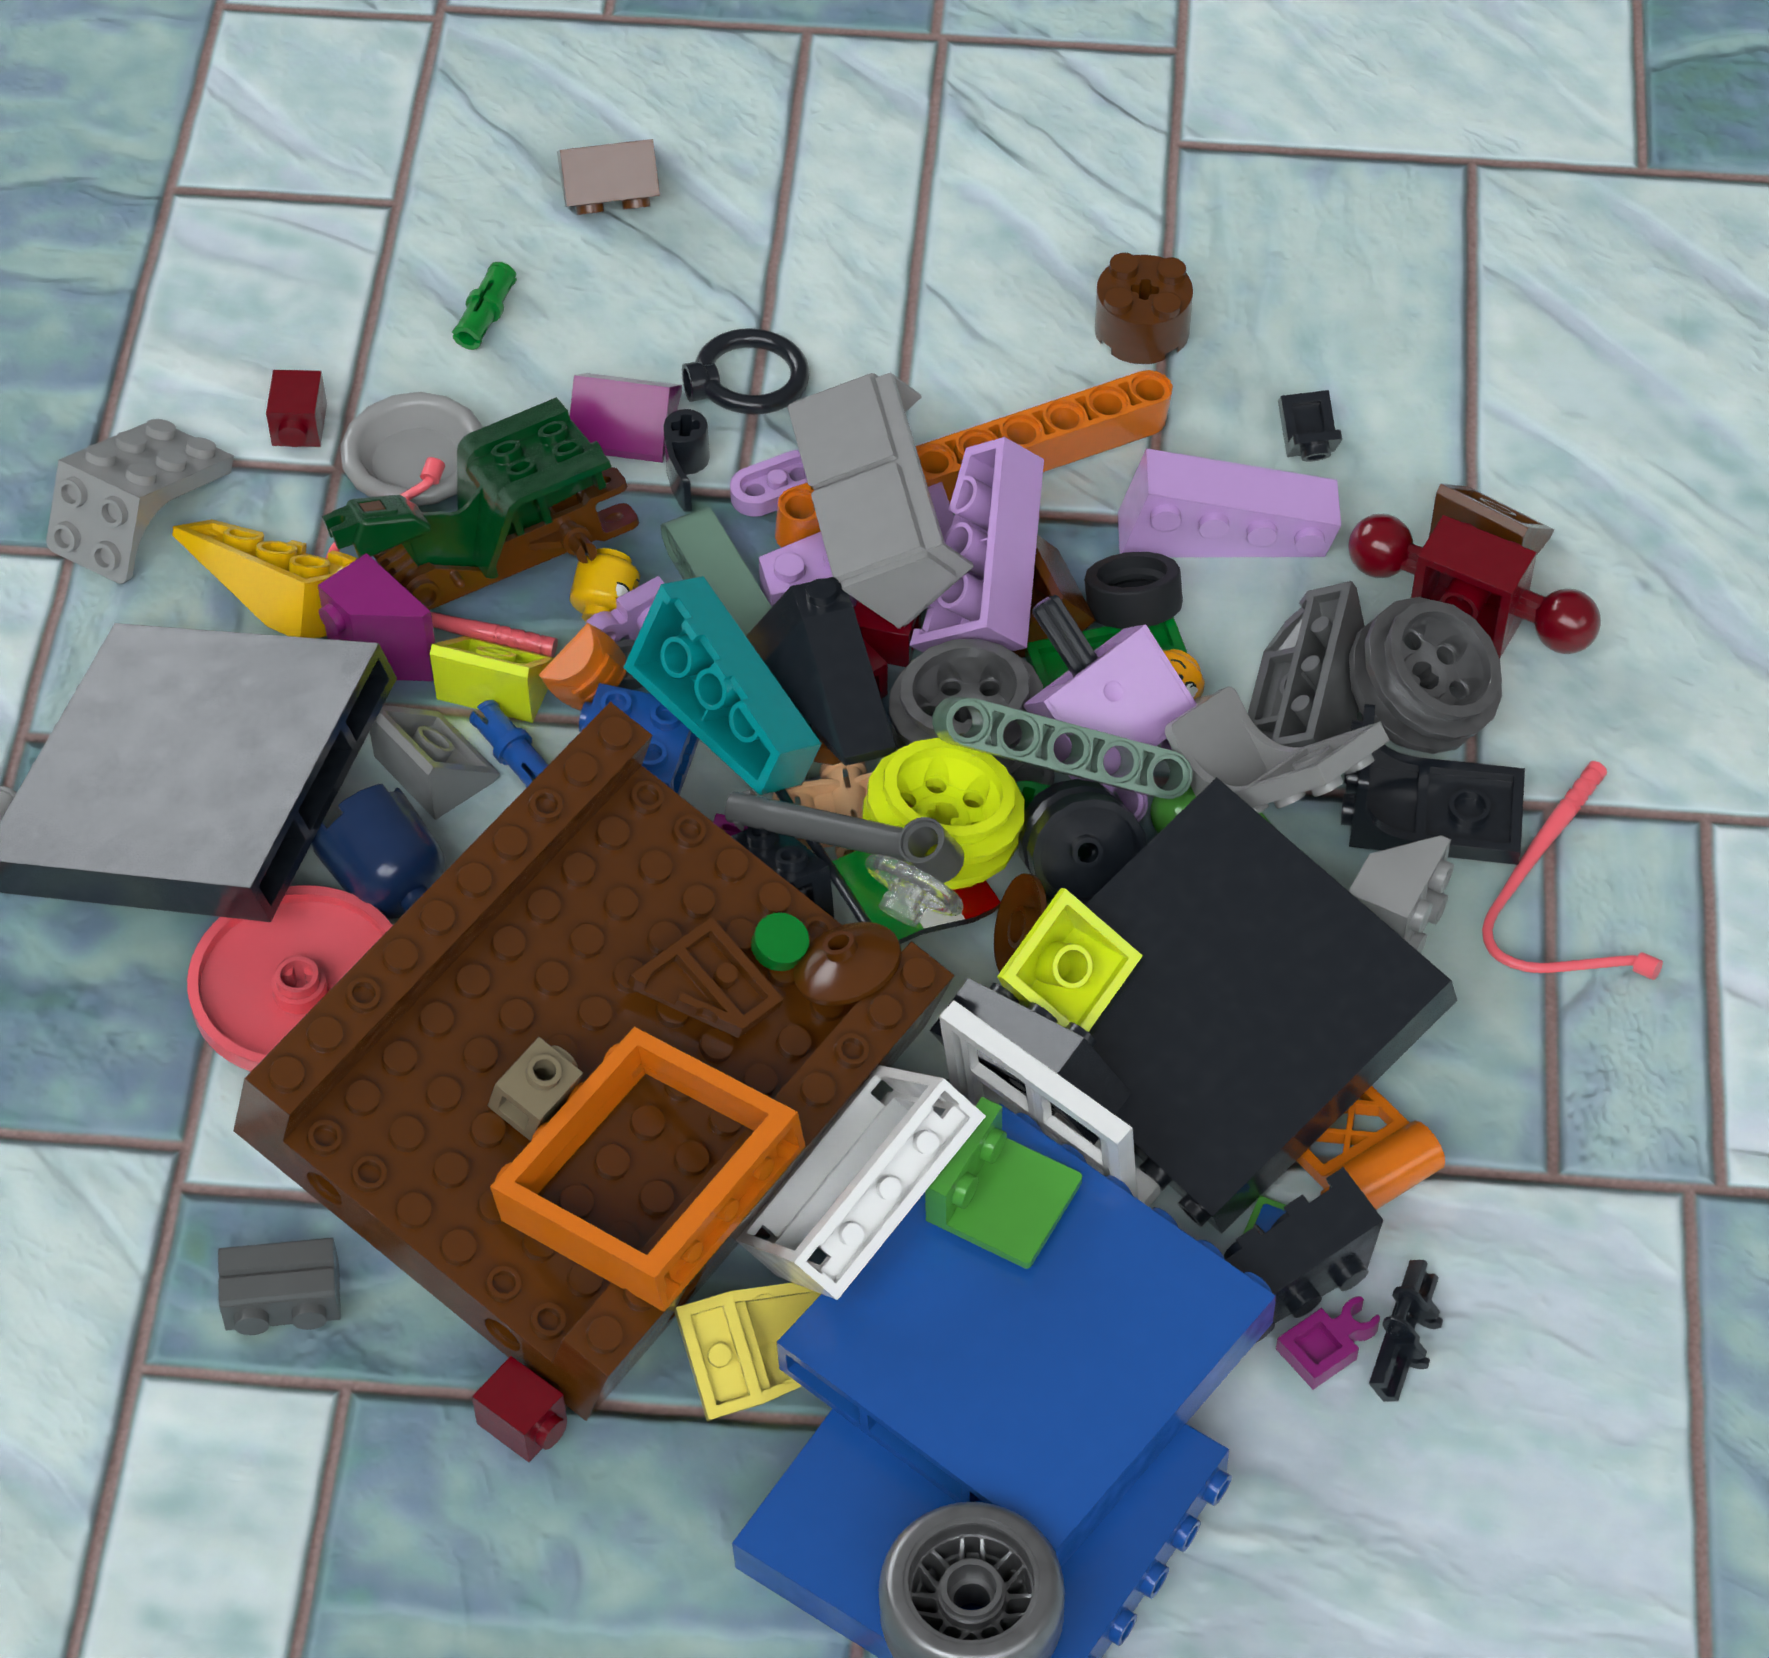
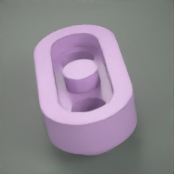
(759, 486)

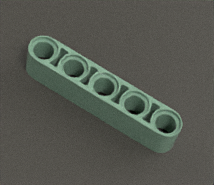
(1086, 754)

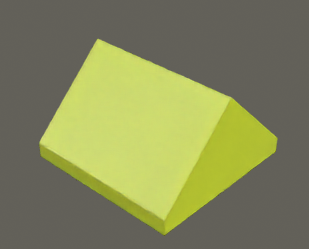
(477, 671)
(1069, 963)

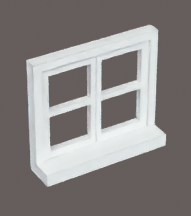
(1111, 1155)

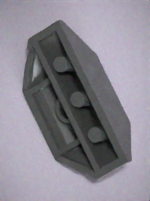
(1305, 670)

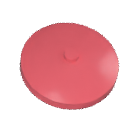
(262, 977)

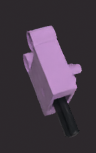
(1117, 689)

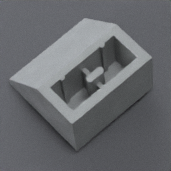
(1407, 886)

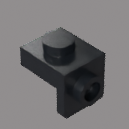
(1308, 425)

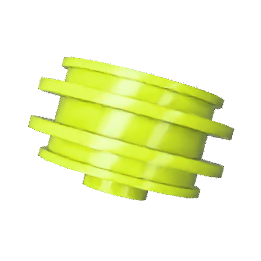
(960, 790)

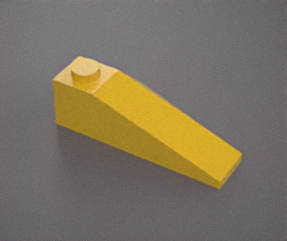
(267, 576)

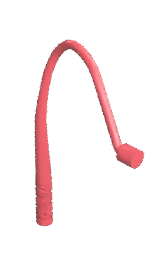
(476, 629)
(1552, 828)

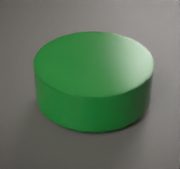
(780, 941)

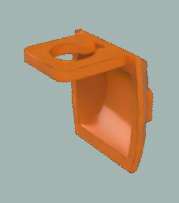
(583, 664)

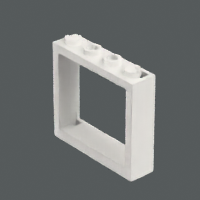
(861, 1179)

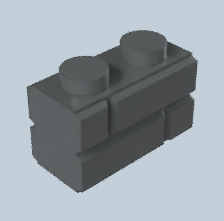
(279, 1285)

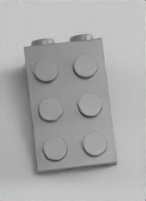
(116, 488)
(1227, 745)

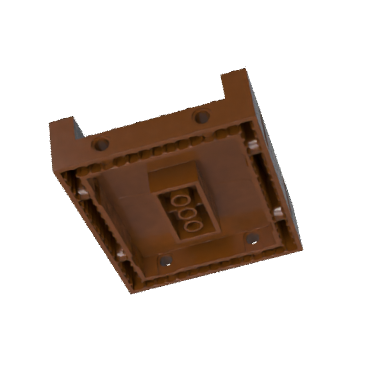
(531, 938)

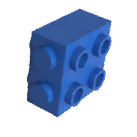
(671, 743)

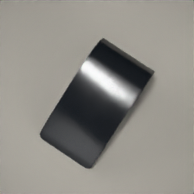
(685, 451)

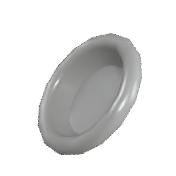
(394, 438)

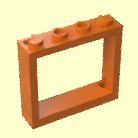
(704, 1224)

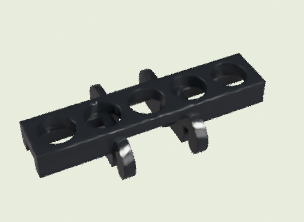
(1401, 1342)

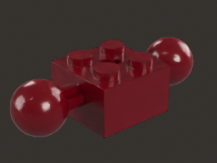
(1479, 576)

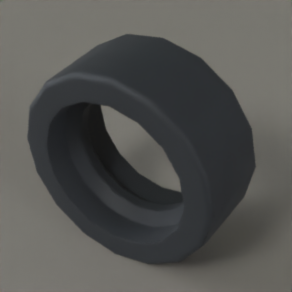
(1134, 589)

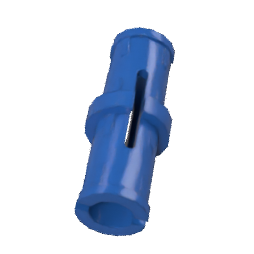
(510, 744)

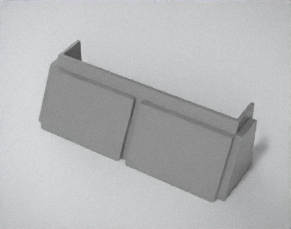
(874, 496)

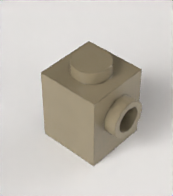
(535, 1087)

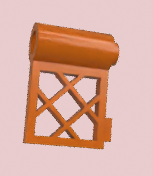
(1380, 1161)

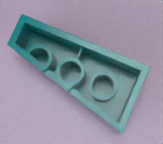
(720, 687)

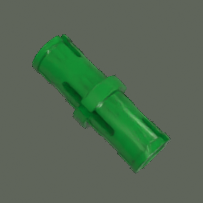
(484, 305)

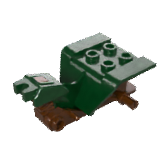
(521, 500)

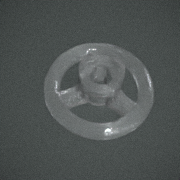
(911, 890)

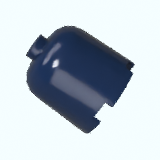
(380, 850)

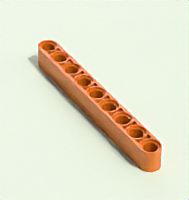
(1054, 431)

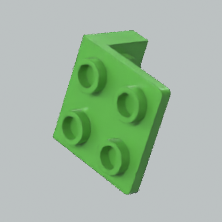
(1001, 1192)

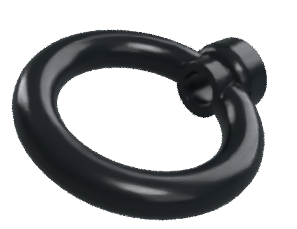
(703, 381)

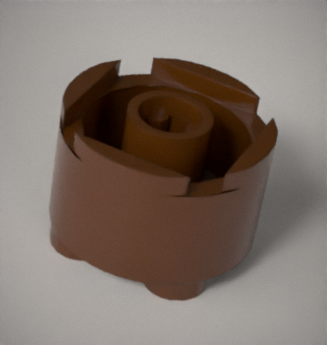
(1143, 307)

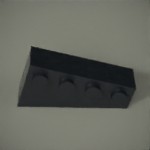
(1312, 1247)

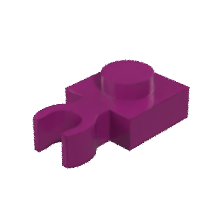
(1325, 1345)

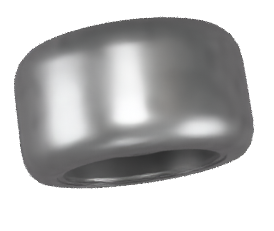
(963, 1558)

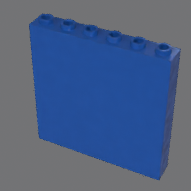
(1041, 1378)
(849, 1498)

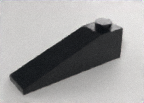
(824, 668)

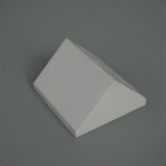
(429, 758)

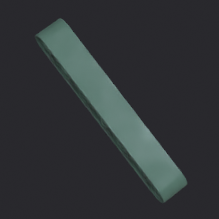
(703, 548)

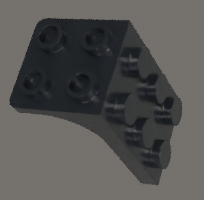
(1420, 798)

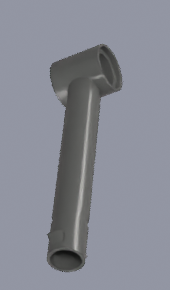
(850, 832)

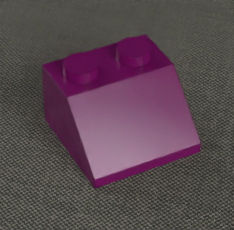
(373, 607)

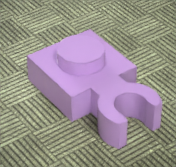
(630, 612)

